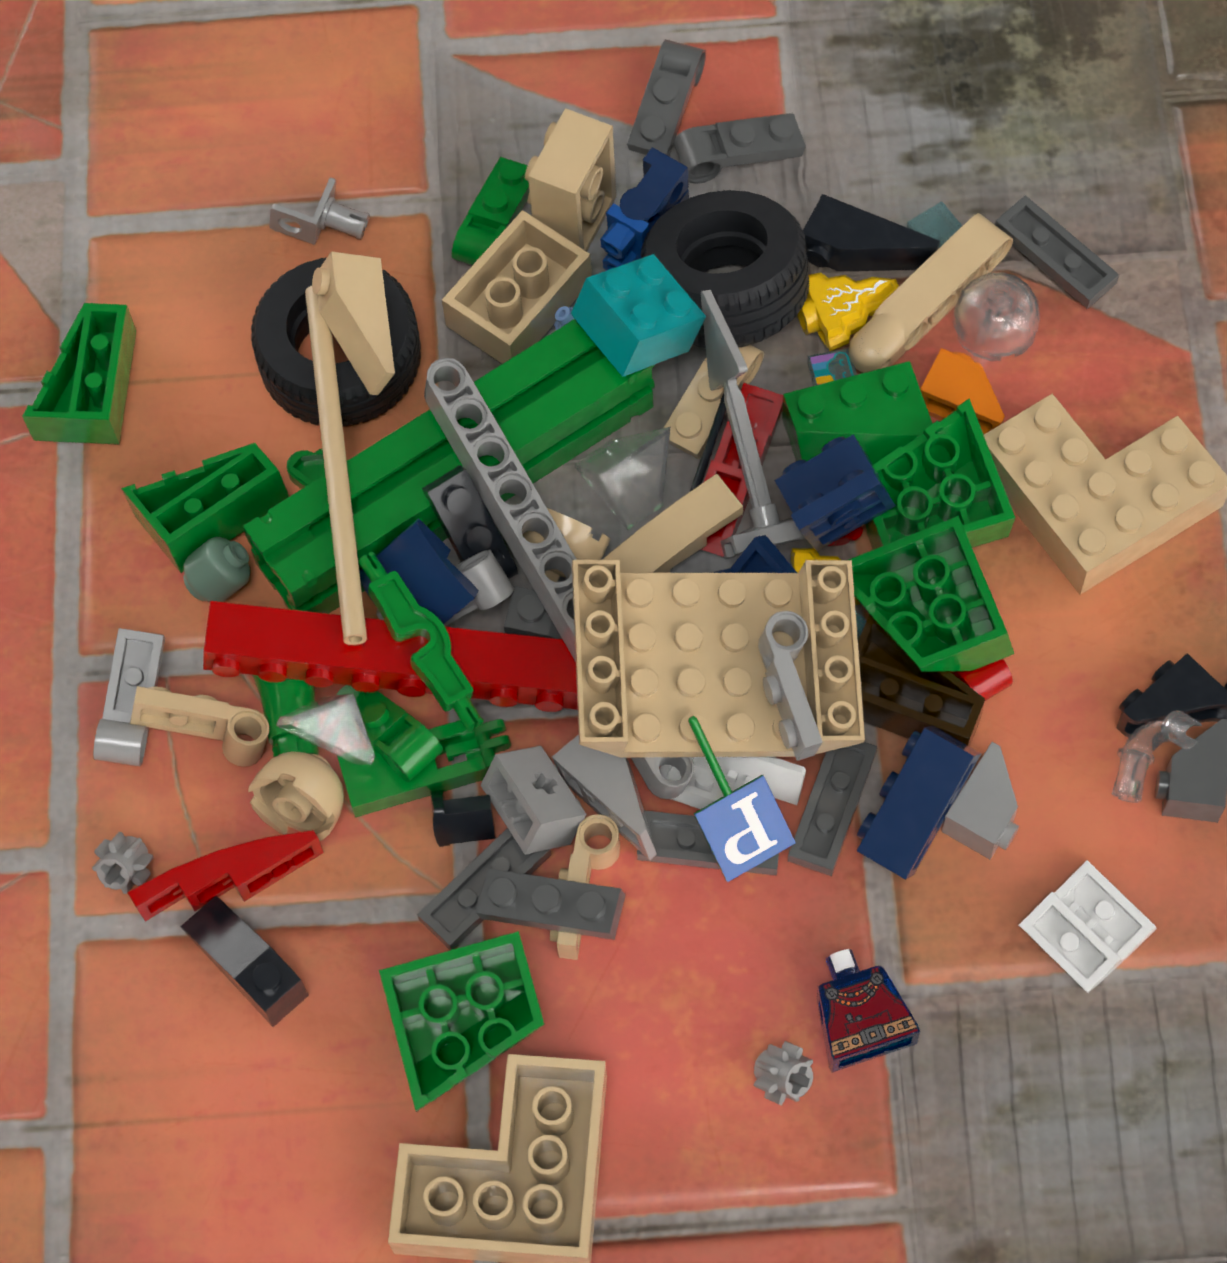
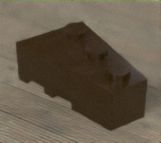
(907, 700)

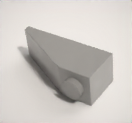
(608, 788)

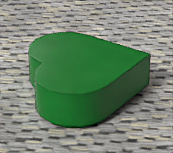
(305, 467)

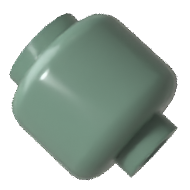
(216, 570)

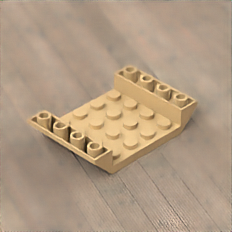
(688, 647)

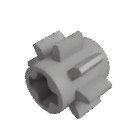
(122, 862)
(783, 1073)

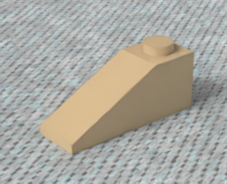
(356, 312)

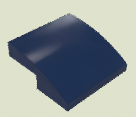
(426, 571)

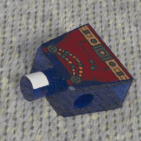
(861, 1013)

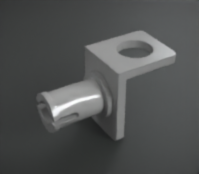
(327, 214)

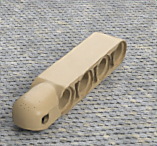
(928, 294)

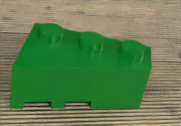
(89, 382)
(207, 501)

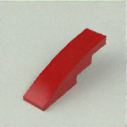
(764, 413)
(245, 866)

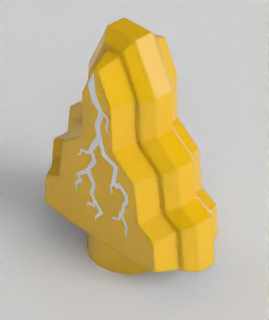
(841, 306)

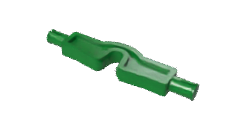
(434, 660)

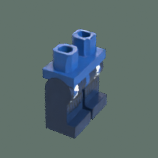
(640, 207)

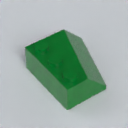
(877, 406)
(943, 477)
(933, 599)
(460, 1012)

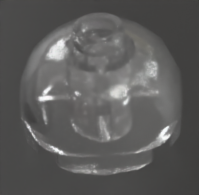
(996, 316)

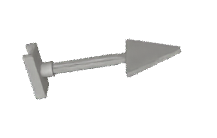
(724, 367)

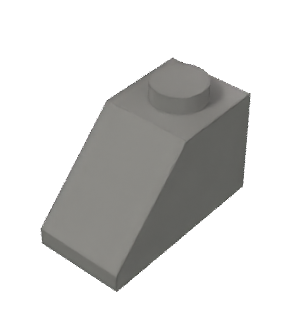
(985, 807)

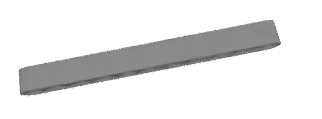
(516, 519)

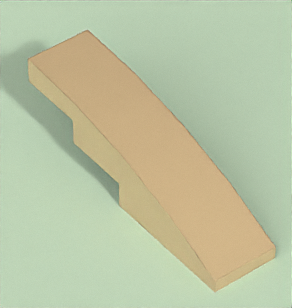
(678, 529)

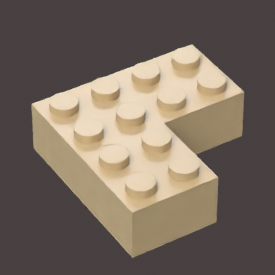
(1097, 510)
(529, 1196)

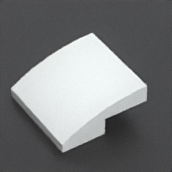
(1088, 926)

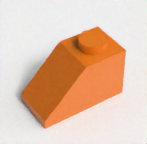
(953, 381)

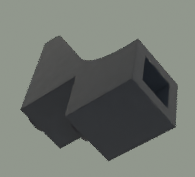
(1175, 687)

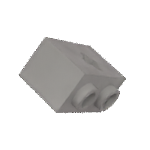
(533, 799)

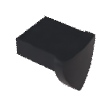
(461, 819)

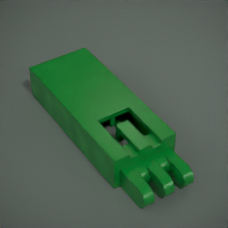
(380, 787)

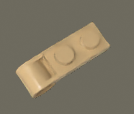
(698, 406)
(205, 718)
(580, 867)

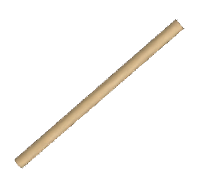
(336, 475)

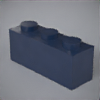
(916, 801)

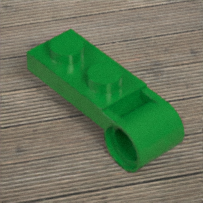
(492, 210)
(395, 733)

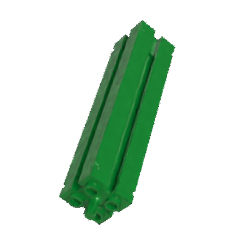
(549, 407)

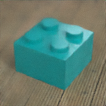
(637, 314)

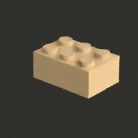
(573, 177)
(516, 288)

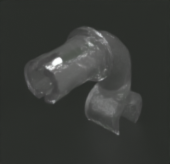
(1139, 750)

